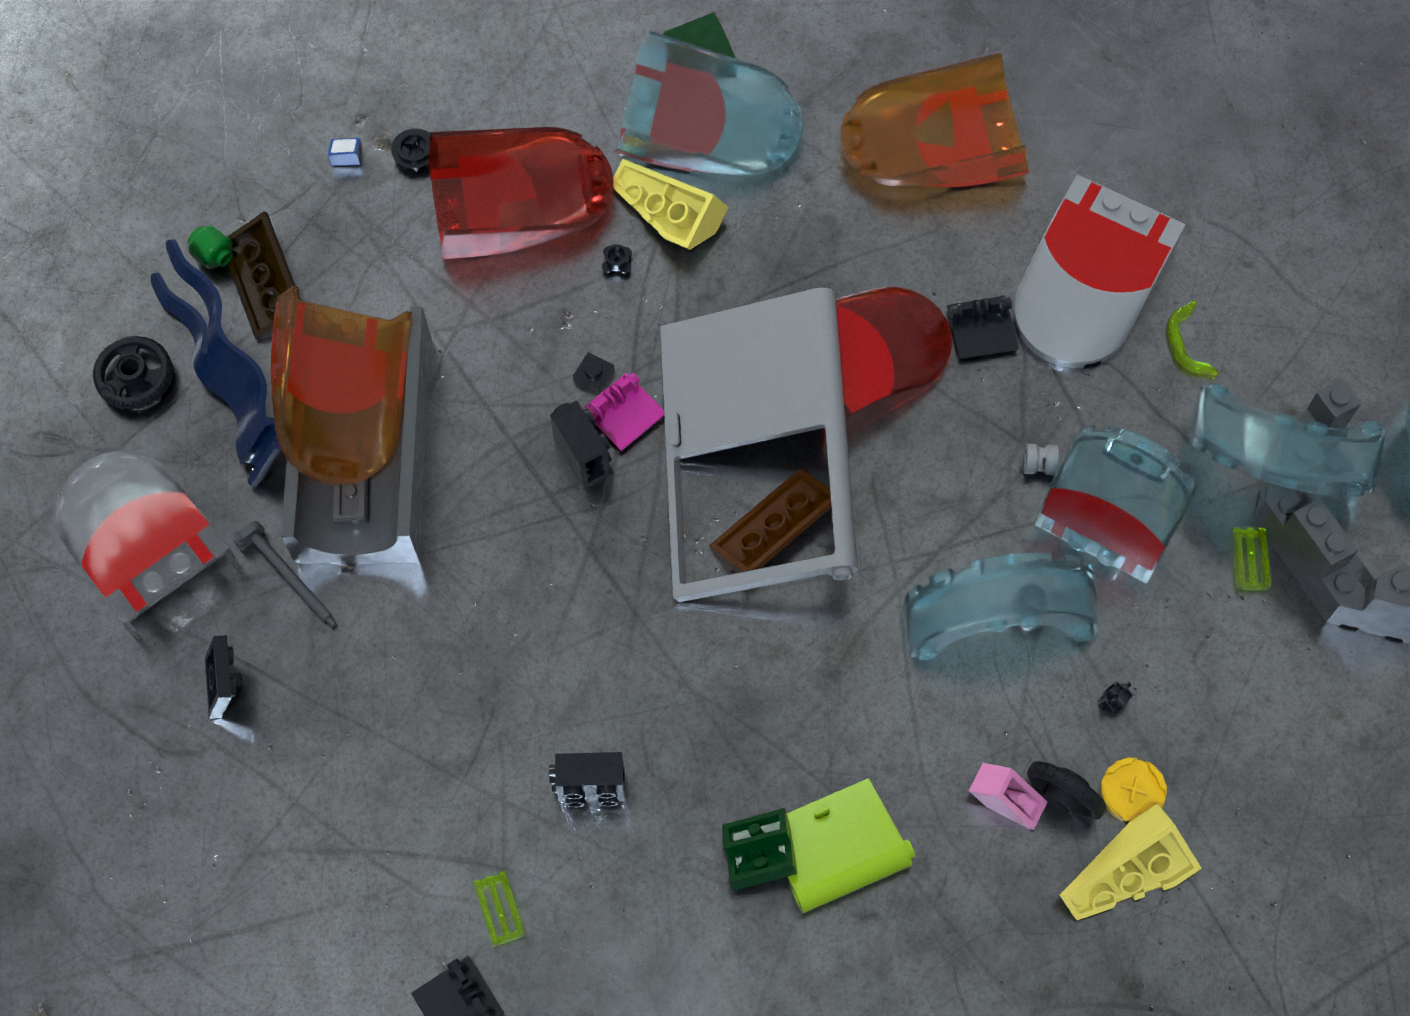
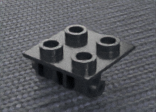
(983, 326)
(457, 993)

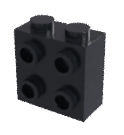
(580, 443)
(588, 778)

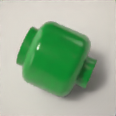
(210, 247)

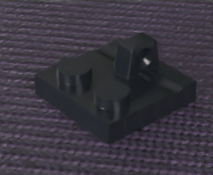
(220, 683)

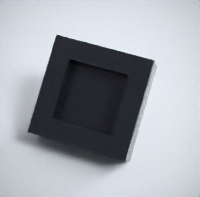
(593, 373)

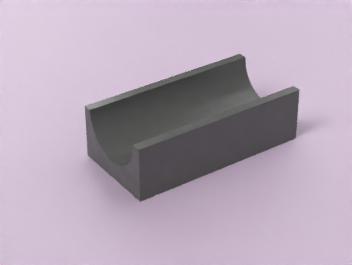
(393, 491)

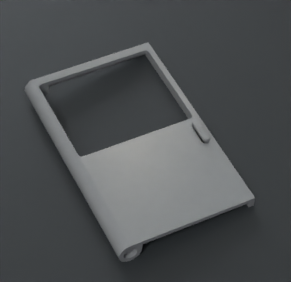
(753, 380)

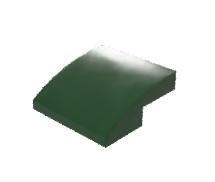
(705, 33)
(759, 849)

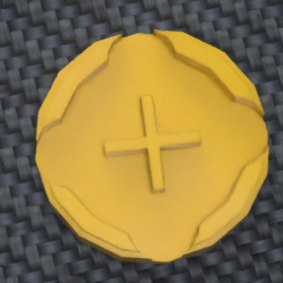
(1132, 788)

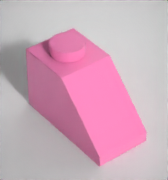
(1008, 794)

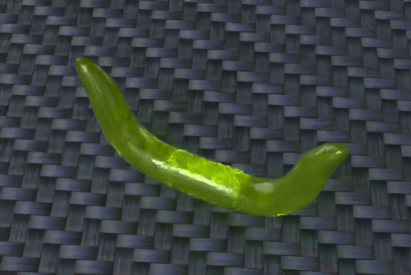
(1178, 345)

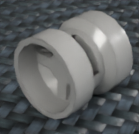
(1041, 459)

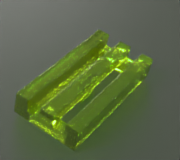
(1250, 534)
(491, 881)

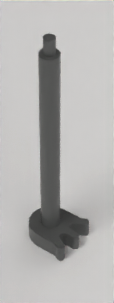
(253, 534)

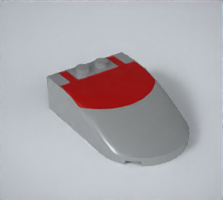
(1092, 275)

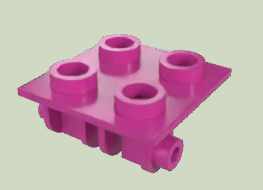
(624, 411)

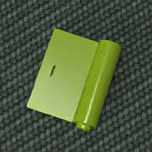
(844, 845)

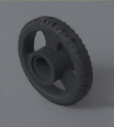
(138, 382)
(1066, 790)

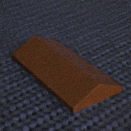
(773, 523)

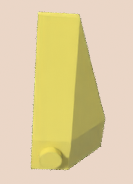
(672, 207)
(1138, 860)

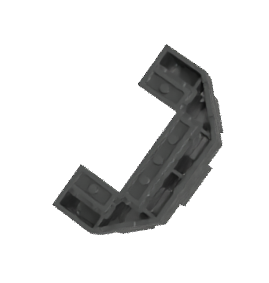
(1320, 550)

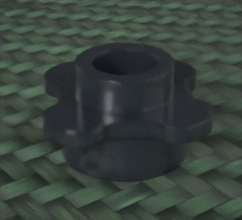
(617, 251)
(1117, 695)

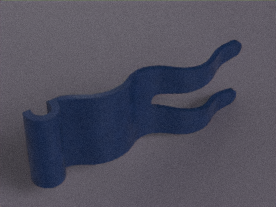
(224, 366)

